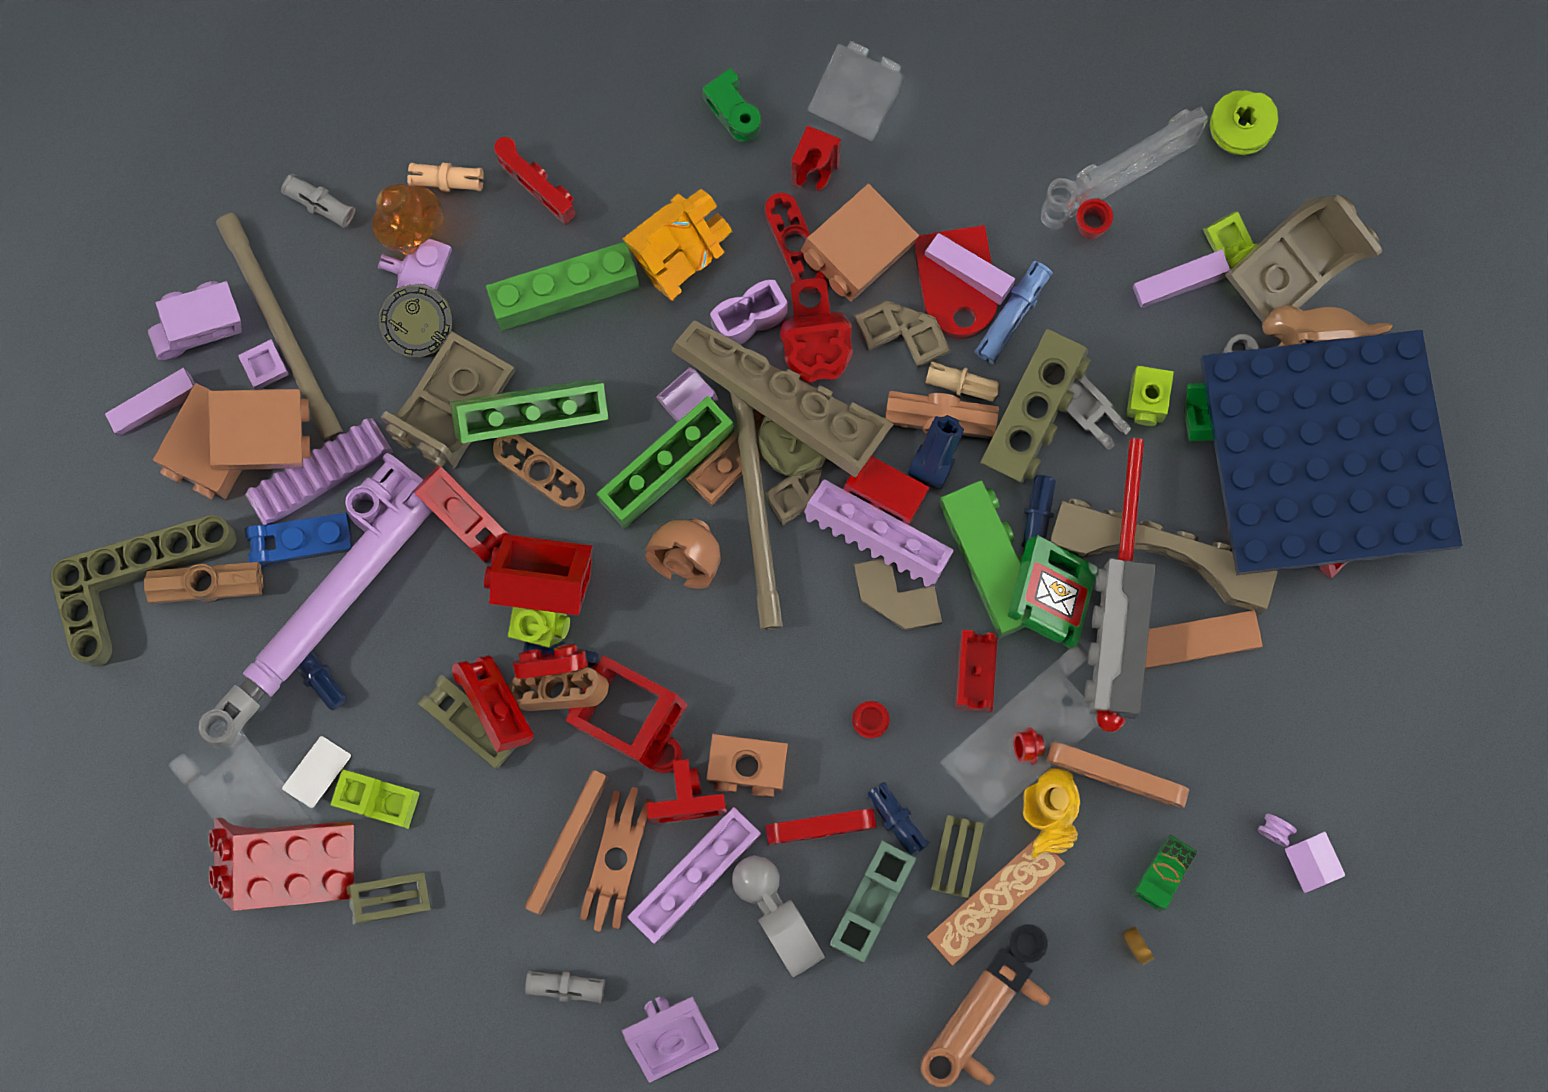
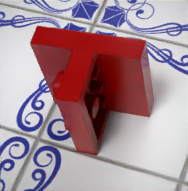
(687, 805)

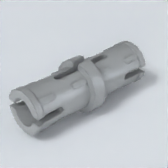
(318, 200)
(565, 986)

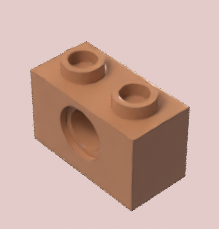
(729, 750)

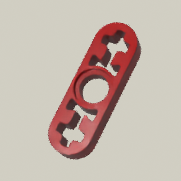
(775, 222)
(820, 826)

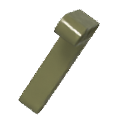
(126, 570)

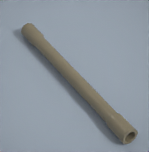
(239, 245)
(767, 596)

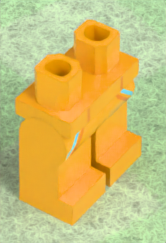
(678, 241)

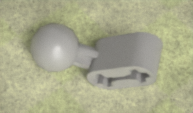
(756, 882)

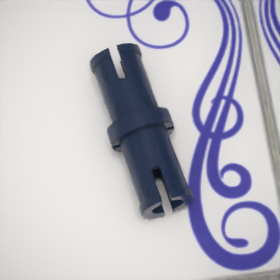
(897, 819)

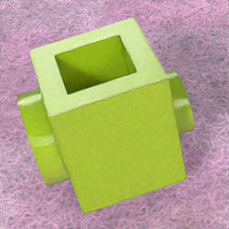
(1149, 395)
(538, 626)

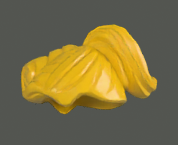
(1052, 808)

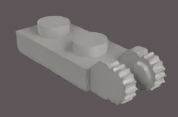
(1088, 406)

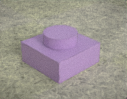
(263, 364)

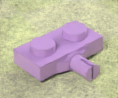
(420, 267)

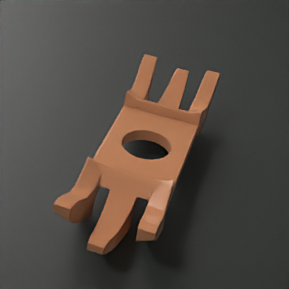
(609, 881)

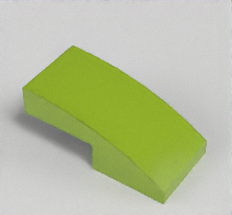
(1231, 237)
(375, 799)

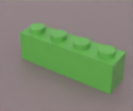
(563, 286)
(529, 410)
(666, 462)
(985, 549)

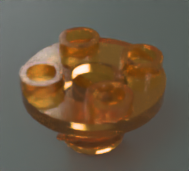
(406, 217)

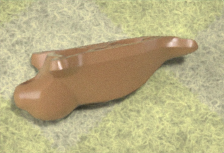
(1317, 325)

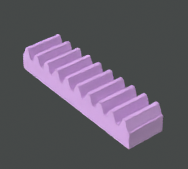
(320, 473)
(878, 532)
(694, 875)

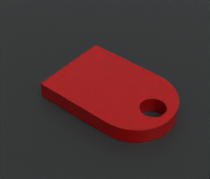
(946, 293)

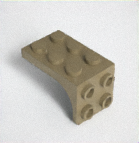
(1303, 254)
(456, 373)

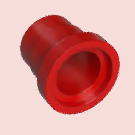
(1095, 208)

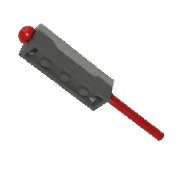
(1121, 618)

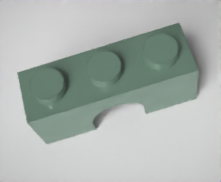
(872, 902)

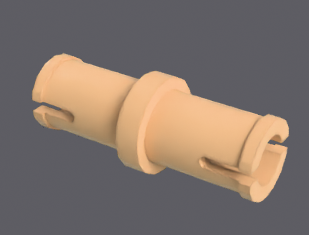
(445, 177)

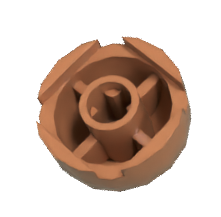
(686, 550)

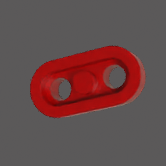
(563, 660)

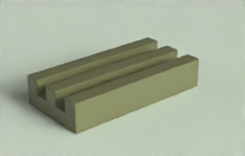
(964, 824)
(356, 904)

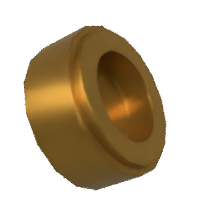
(1138, 945)

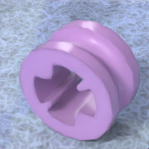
(1277, 830)

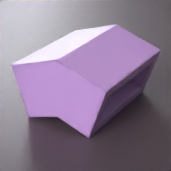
(685, 394)
(1314, 862)

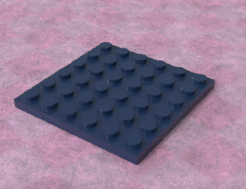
(1330, 452)

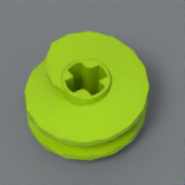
(1247, 105)

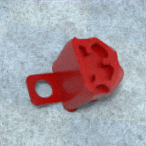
(815, 339)

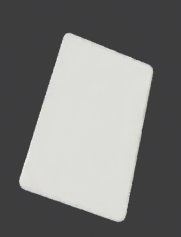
(316, 772)

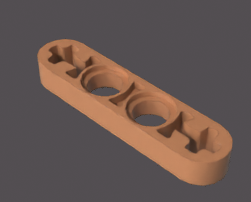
(1117, 775)

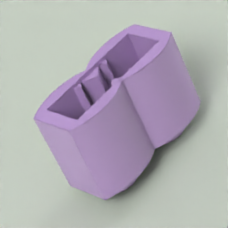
(758, 310)

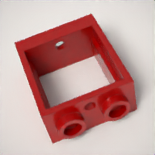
(539, 574)
(654, 730)

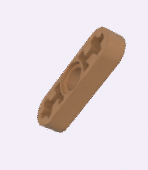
(555, 495)
(570, 696)

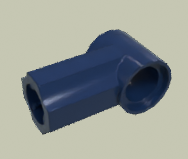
(936, 454)

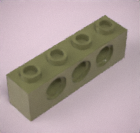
(1051, 351)

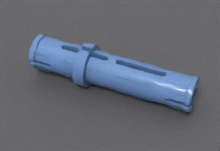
(1021, 300)

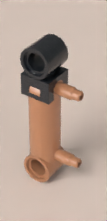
(982, 1007)

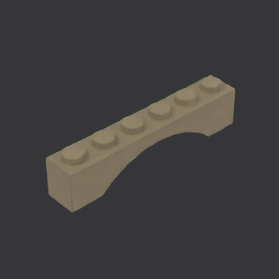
(1093, 533)

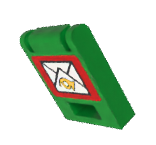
(1053, 597)

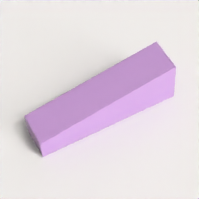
(970, 268)
(1182, 279)
(151, 402)

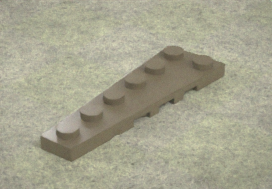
(827, 425)

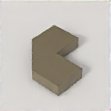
(892, 320)
(792, 495)
(905, 609)

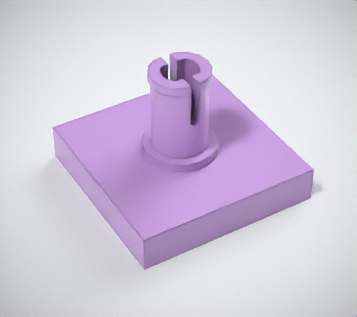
(669, 1037)

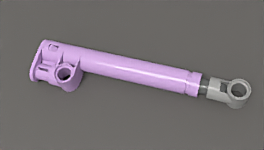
(386, 527)

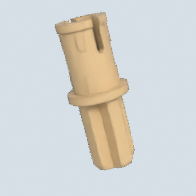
(962, 382)

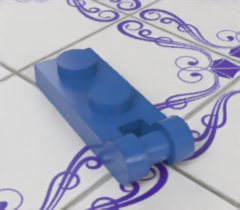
(300, 539)

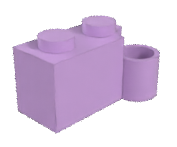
(194, 319)

